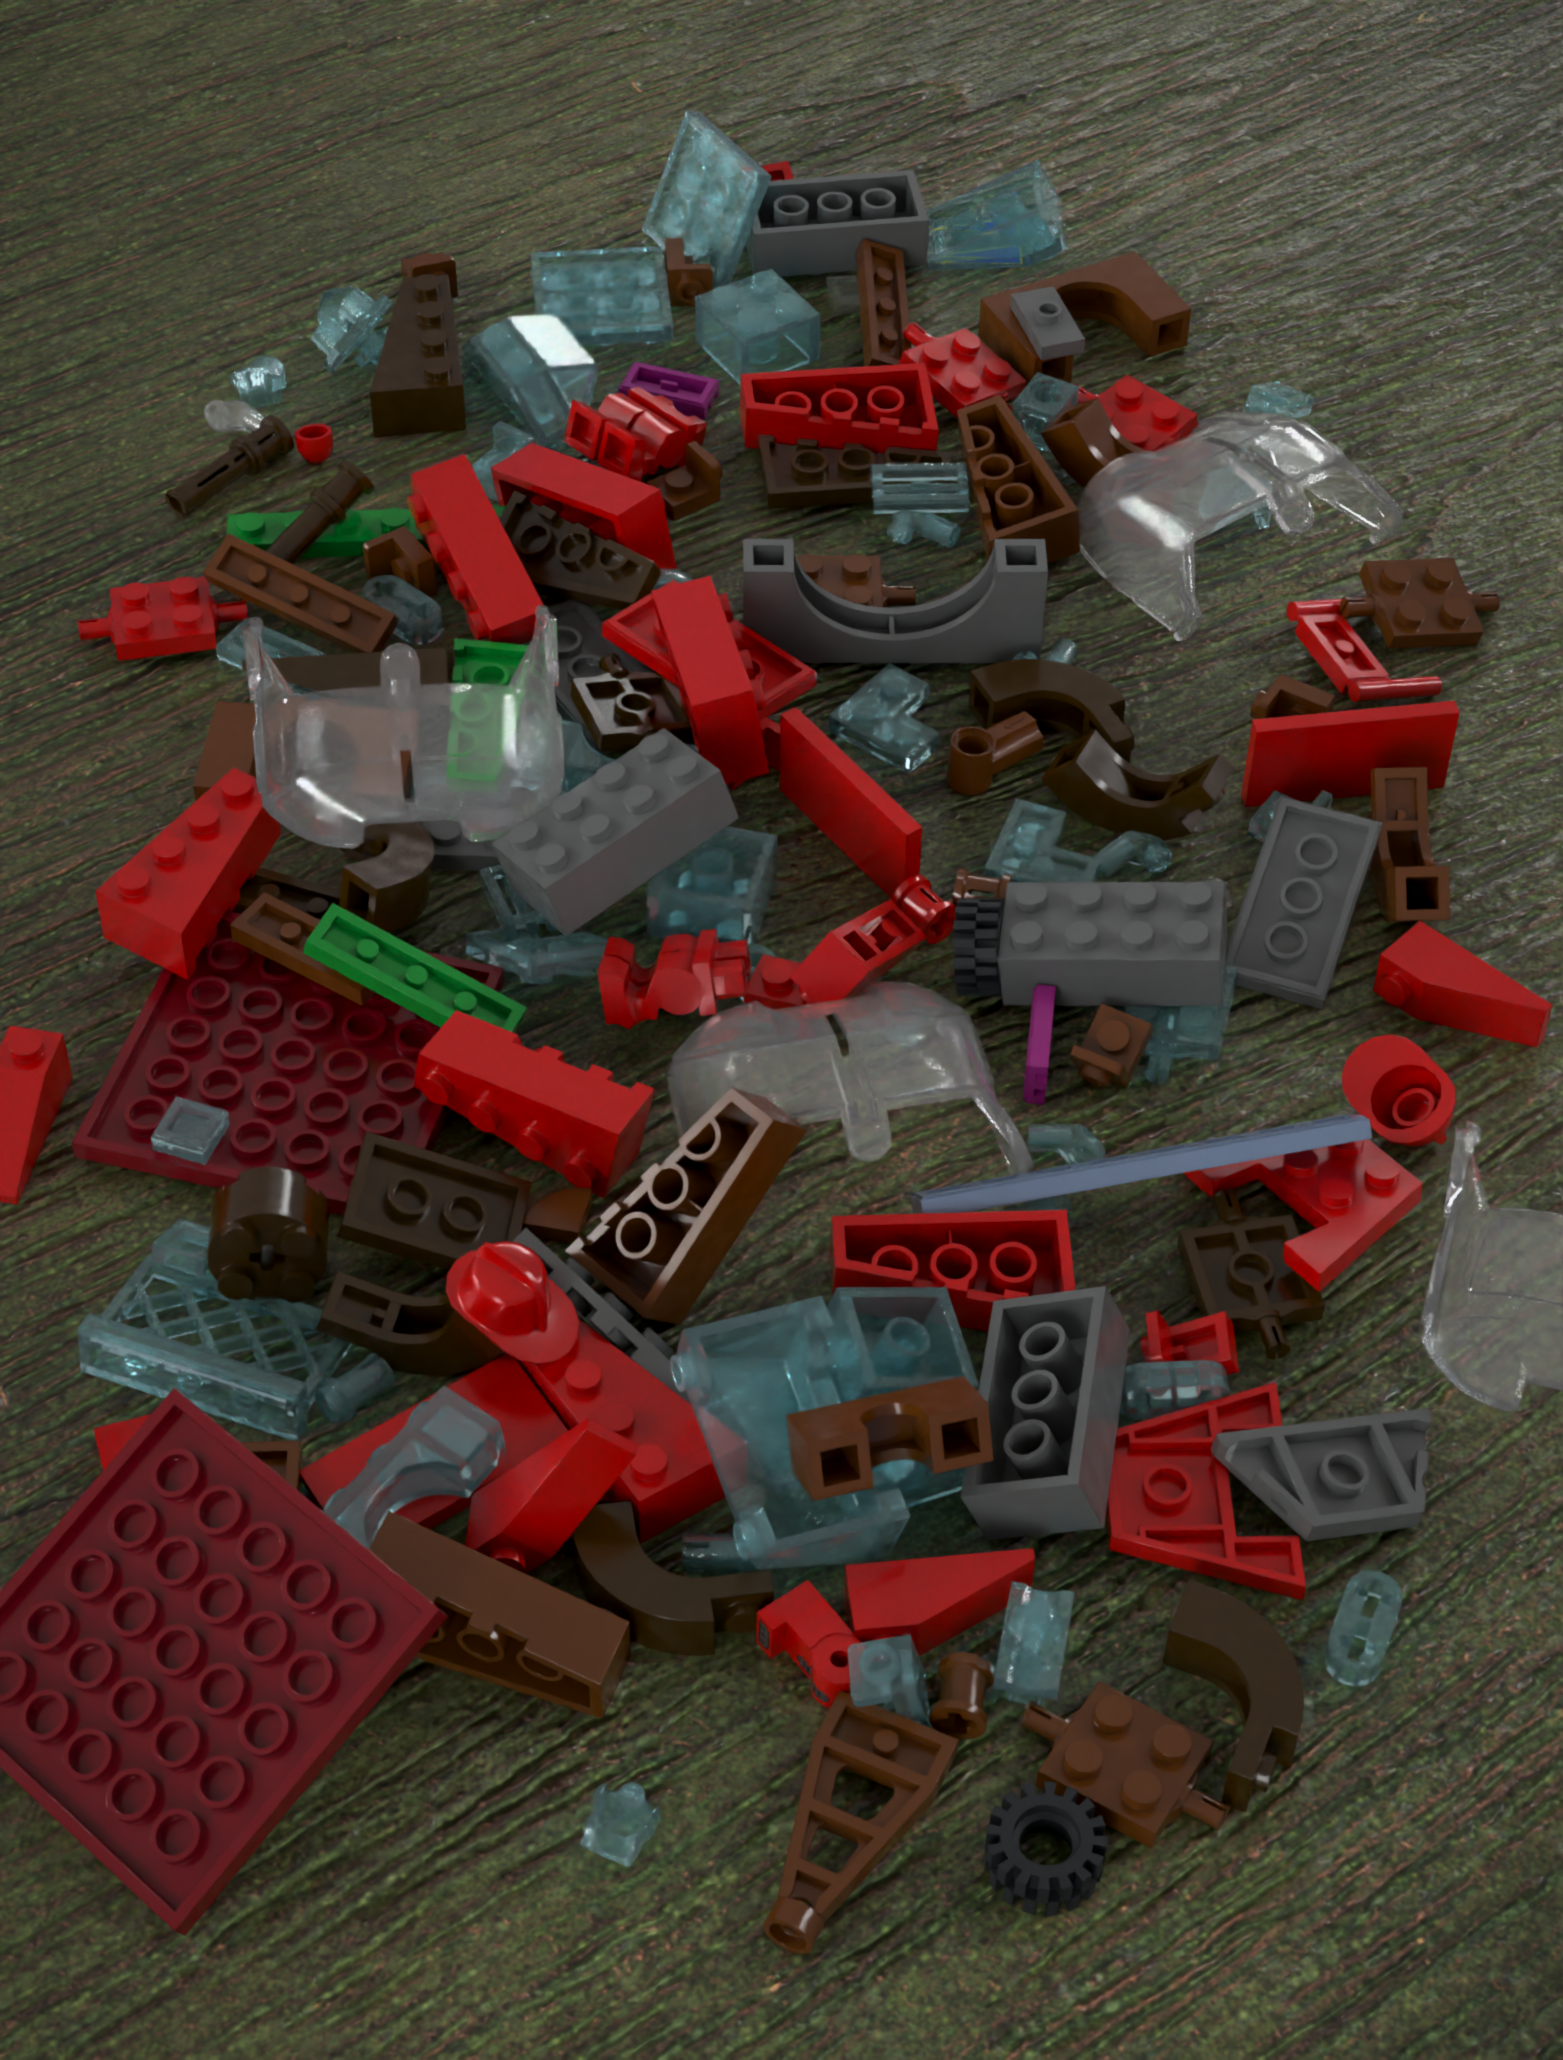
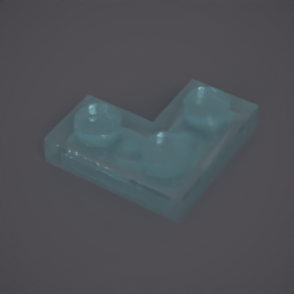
(881, 722)
(1029, 849)
(537, 957)

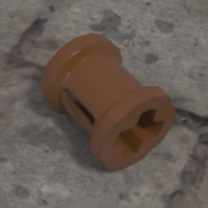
(967, 883)
(962, 1695)

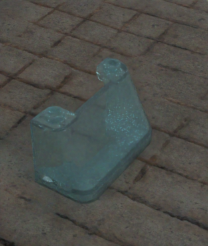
(741, 1386)

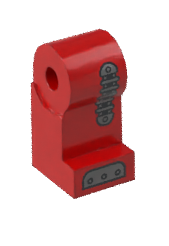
(811, 1636)

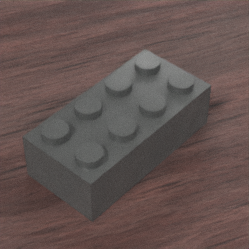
(821, 220)
(615, 831)
(1114, 943)
(1053, 1413)

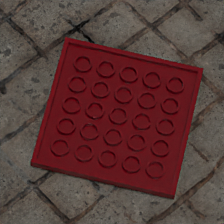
(284, 1060)
(192, 1658)

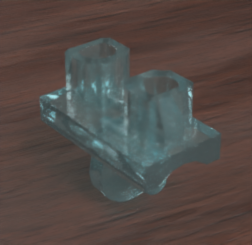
(340, 343)
(1033, 1643)

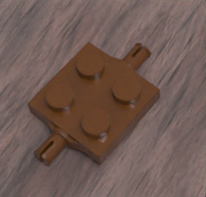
(856, 580)
(1420, 603)
(1127, 1763)

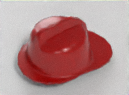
(1399, 1091)
(513, 1302)

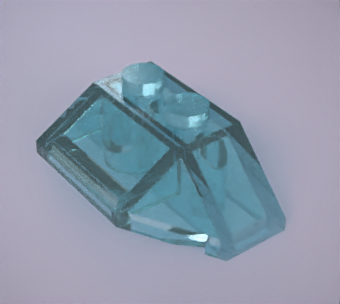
(535, 372)

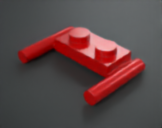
(1347, 658)

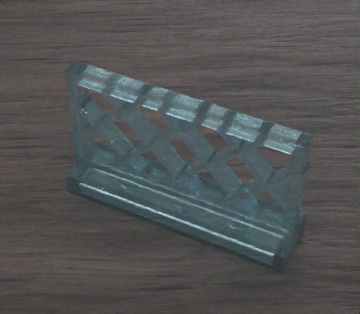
(214, 1383)

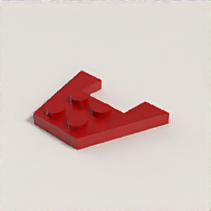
(1342, 1190)
(1175, 1497)

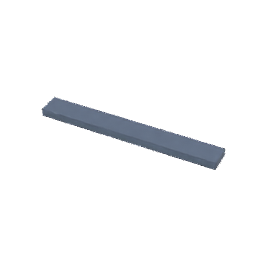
(1142, 1165)

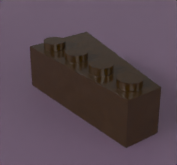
(419, 365)

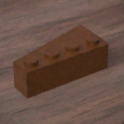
(1012, 483)
(690, 1207)
(508, 1622)

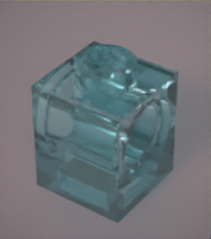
(1041, 403)

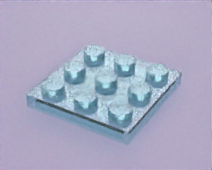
(707, 197)
(605, 293)

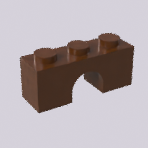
(929, 1423)

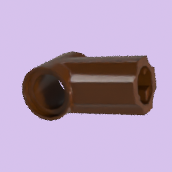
(982, 752)

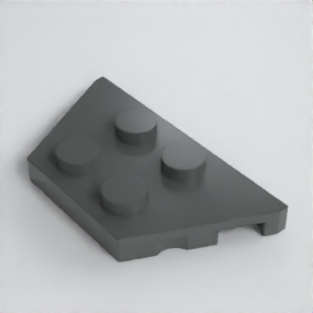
(1335, 1472)

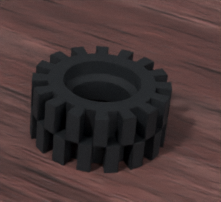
(977, 946)
(1042, 1882)

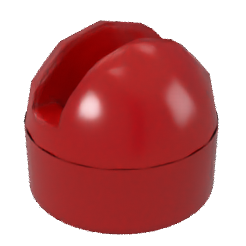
(314, 442)

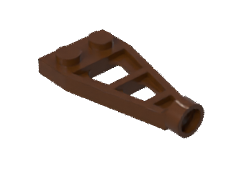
(883, 1749)

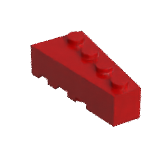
(841, 405)
(592, 496)
(474, 552)
(713, 677)
(189, 875)
(536, 1100)
(970, 1253)
(672, 1465)

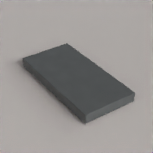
(579, 655)
(1301, 901)

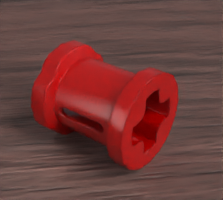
(925, 908)

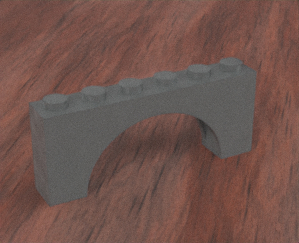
(979, 623)

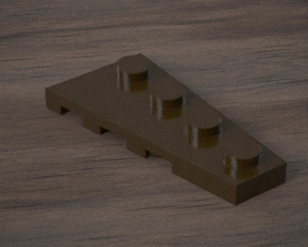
(828, 476)
(573, 561)

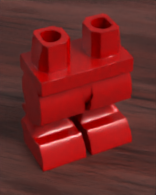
(633, 433)
(684, 977)

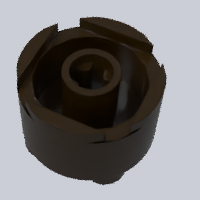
(268, 1236)

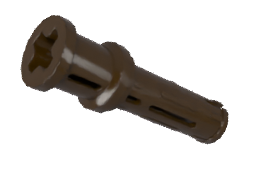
(245, 456)
(325, 509)

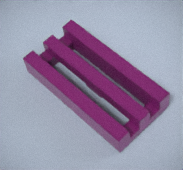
(689, 392)
(1039, 1044)

